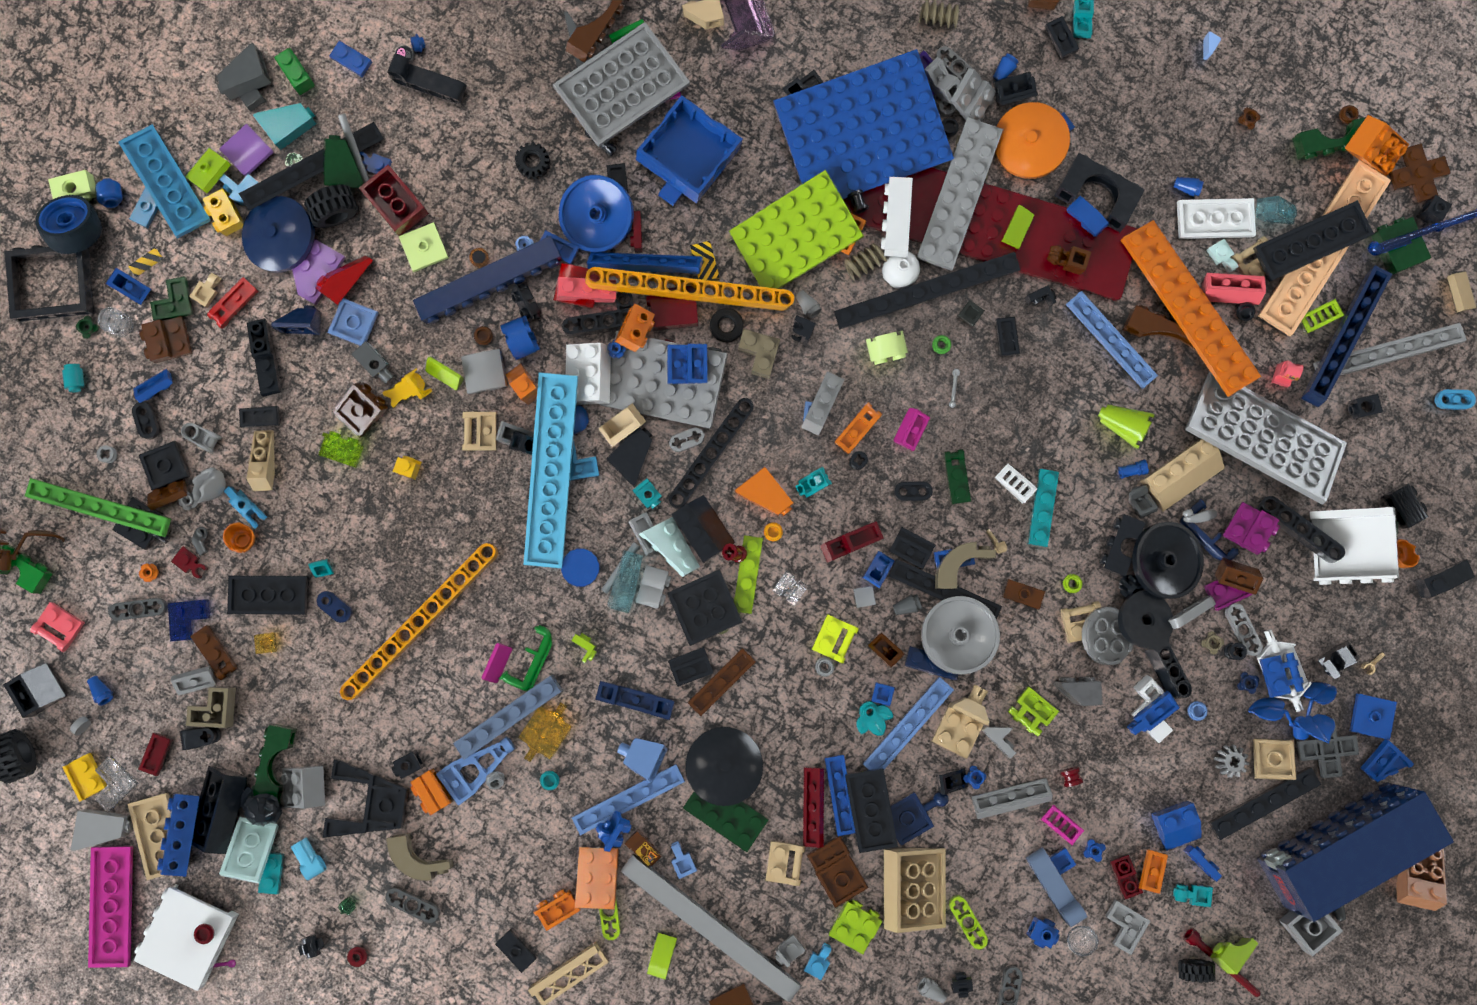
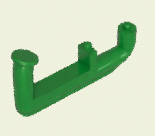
(536, 665)

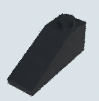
(1444, 579)

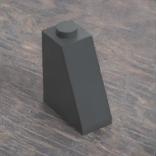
(244, 73)

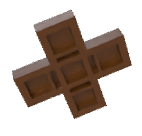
(1419, 173)

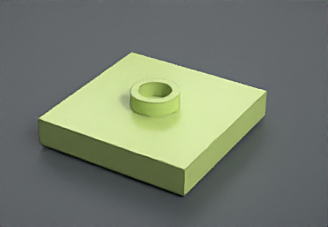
(423, 247)

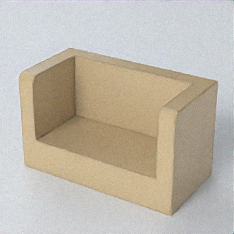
(622, 425)

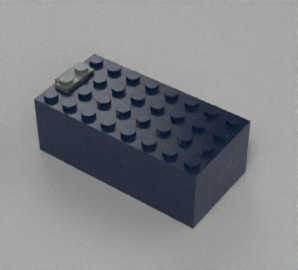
(1354, 850)

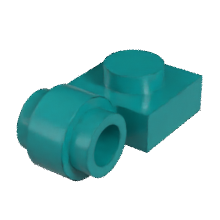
(1199, 895)

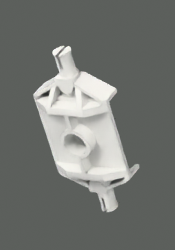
(1277, 648)

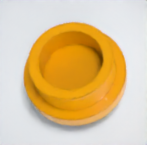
(773, 531)

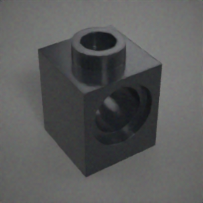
(1434, 210)
(1372, 404)

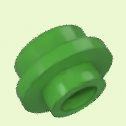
(941, 338)

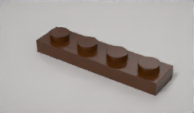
(721, 682)

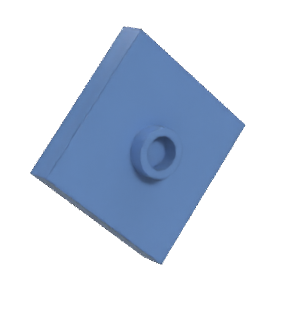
(353, 322)

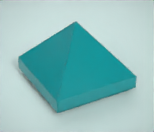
(321, 568)

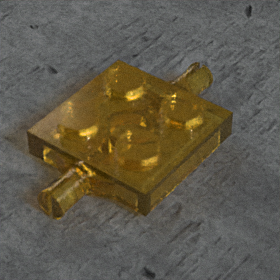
(545, 732)

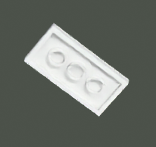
(1216, 218)

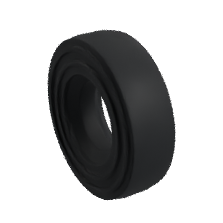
(726, 336)

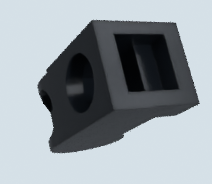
(521, 443)

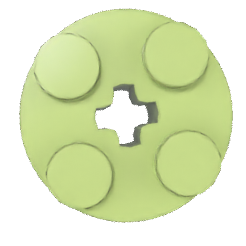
(887, 346)

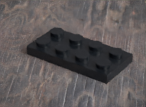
(267, 595)
(871, 810)

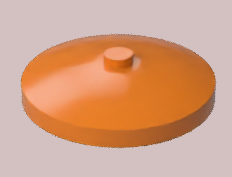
(1032, 140)

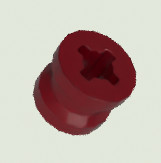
(1071, 776)

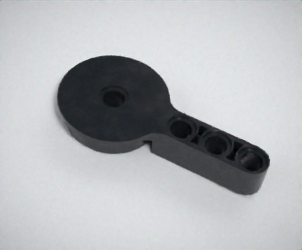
(1155, 637)

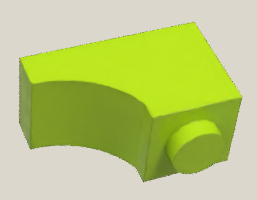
(1233, 957)

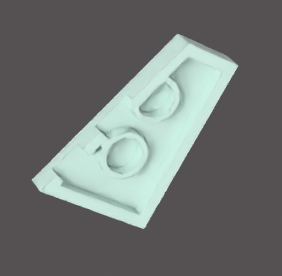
(672, 545)

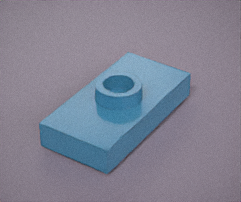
(144, 210)

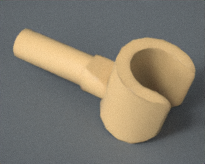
(999, 547)
(1372, 664)

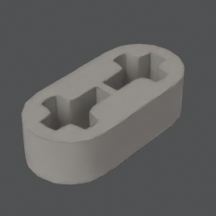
(688, 444)

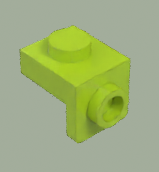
(584, 641)

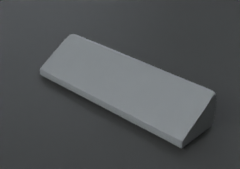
(1012, 798)

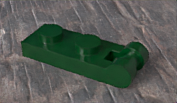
(957, 477)

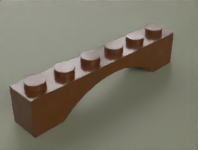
(586, 37)
(1146, 323)

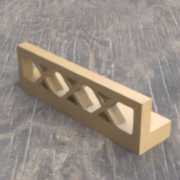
(564, 969)

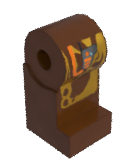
(643, 848)

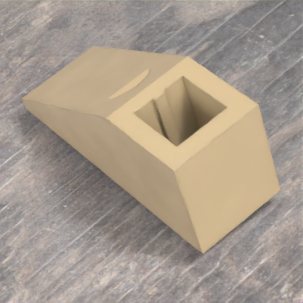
(262, 461)

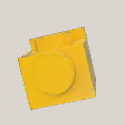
(407, 467)

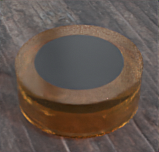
(479, 257)

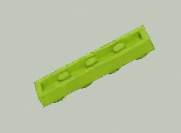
(748, 574)

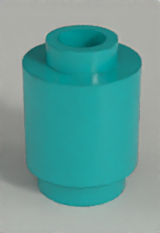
(73, 378)

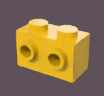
(224, 212)

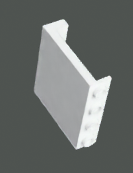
(1368, 543)
(170, 939)

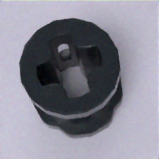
(857, 202)
(862, 455)
(1240, 653)

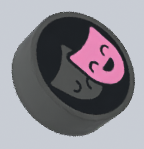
(406, 51)

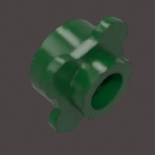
(81, 327)

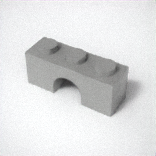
(822, 403)

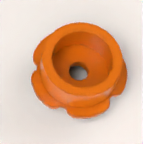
(153, 572)

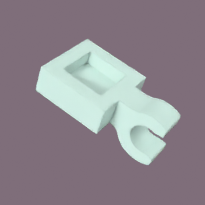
(1221, 253)

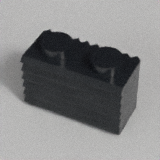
(1407, 505)

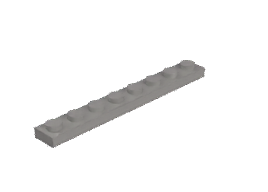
(1403, 348)

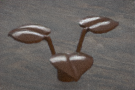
(5, 556)

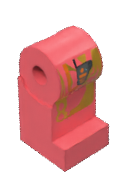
(1286, 373)

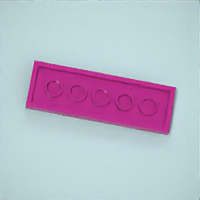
(110, 906)

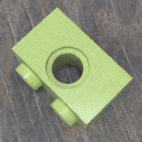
(81, 180)

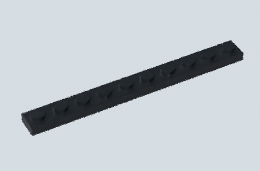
(927, 290)

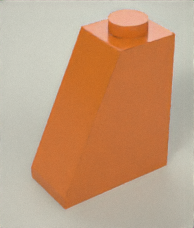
(522, 384)
(765, 493)

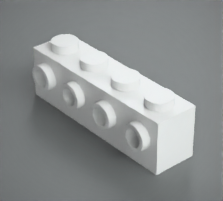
(898, 217)

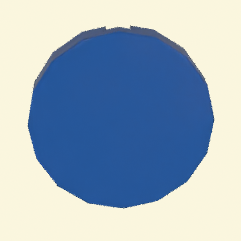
(580, 567)

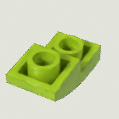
(661, 956)

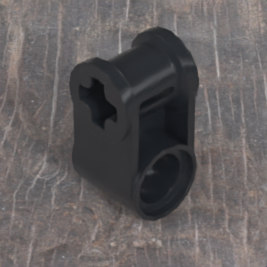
(198, 737)

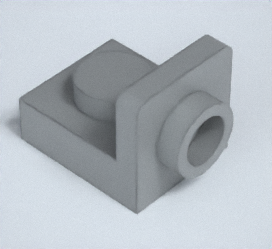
(788, 950)

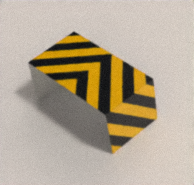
(709, 268)

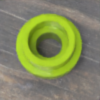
(1078, 583)

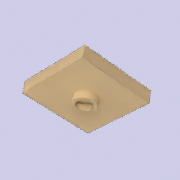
(1274, 759)

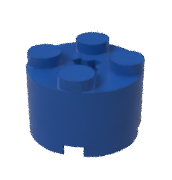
(520, 337)

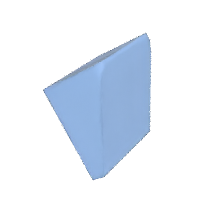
(1210, 43)

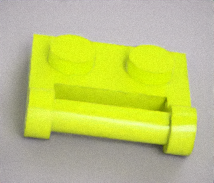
(829, 635)

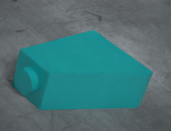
(286, 123)

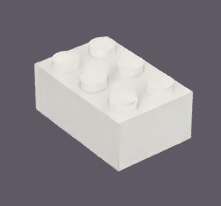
(593, 367)

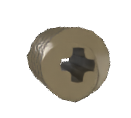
(939, 13)
(864, 260)

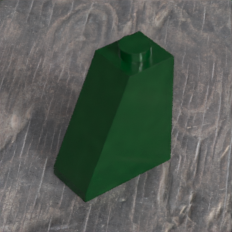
(339, 164)

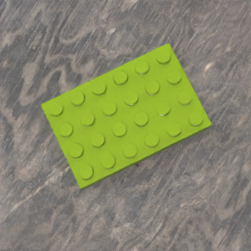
(796, 232)

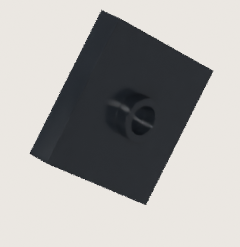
(164, 465)

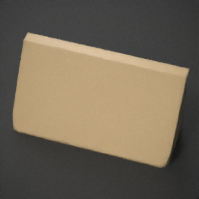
(1461, 291)

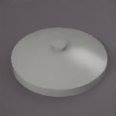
(960, 635)

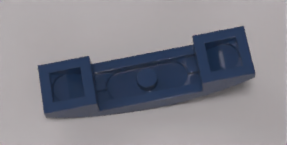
(635, 700)

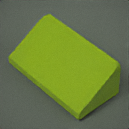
(1018, 227)
(443, 373)

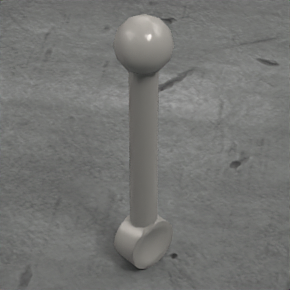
(956, 372)

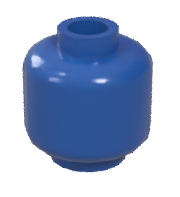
(109, 193)

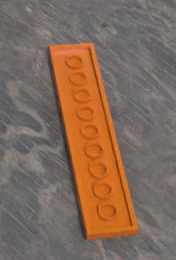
(1190, 308)

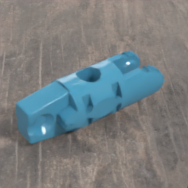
(238, 499)

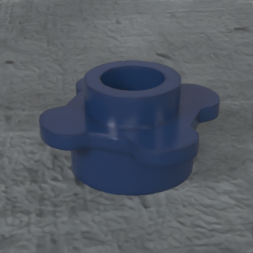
(1251, 688)

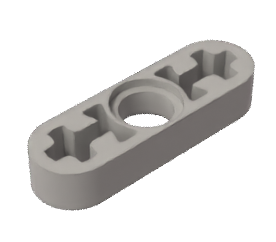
(1192, 611)
(1251, 631)

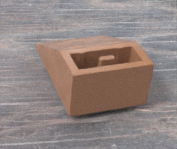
(1424, 883)

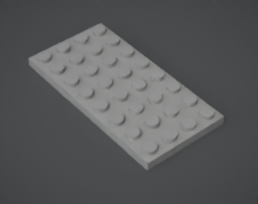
(1268, 438)

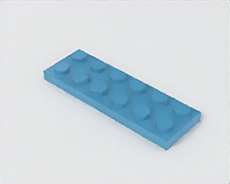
(164, 181)

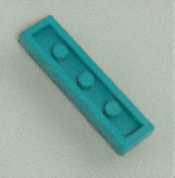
(1043, 508)

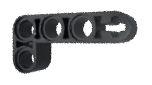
(425, 81)
(599, 318)

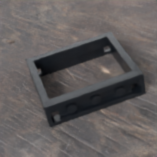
(85, 306)

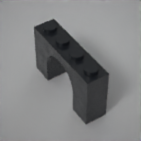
(1123, 192)

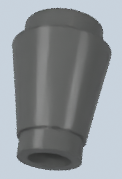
(908, 605)

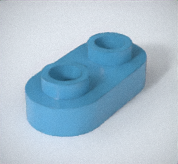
(1453, 399)

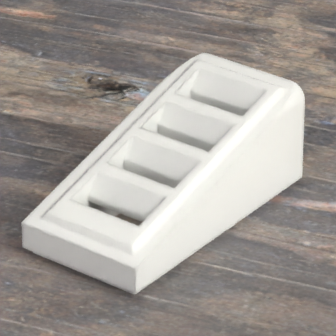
(1011, 488)
(1146, 686)

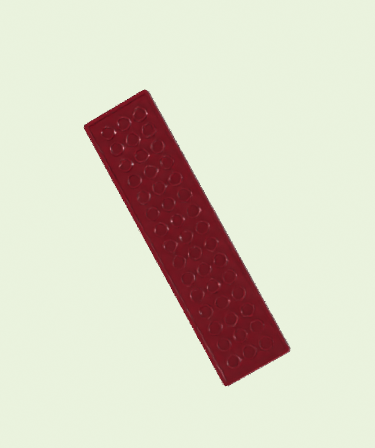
(1050, 227)

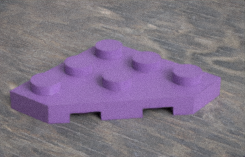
(317, 263)

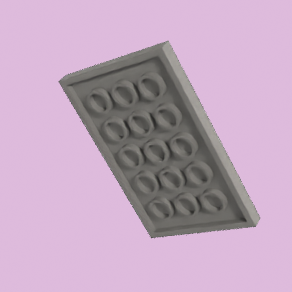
(621, 84)
(642, 380)

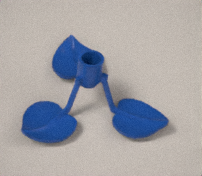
(1318, 726)

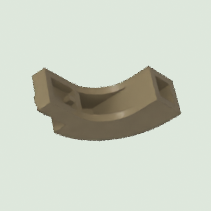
(949, 565)
(410, 864)

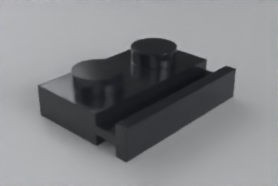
(912, 548)
(690, 666)

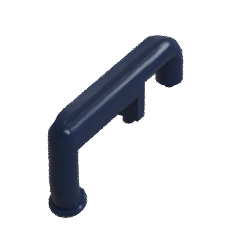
(1204, 540)

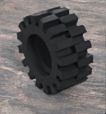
(532, 171)
(1196, 970)

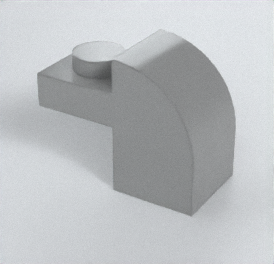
(941, 81)

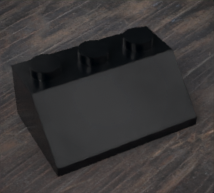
(702, 528)

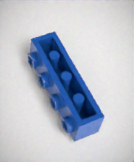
(179, 835)

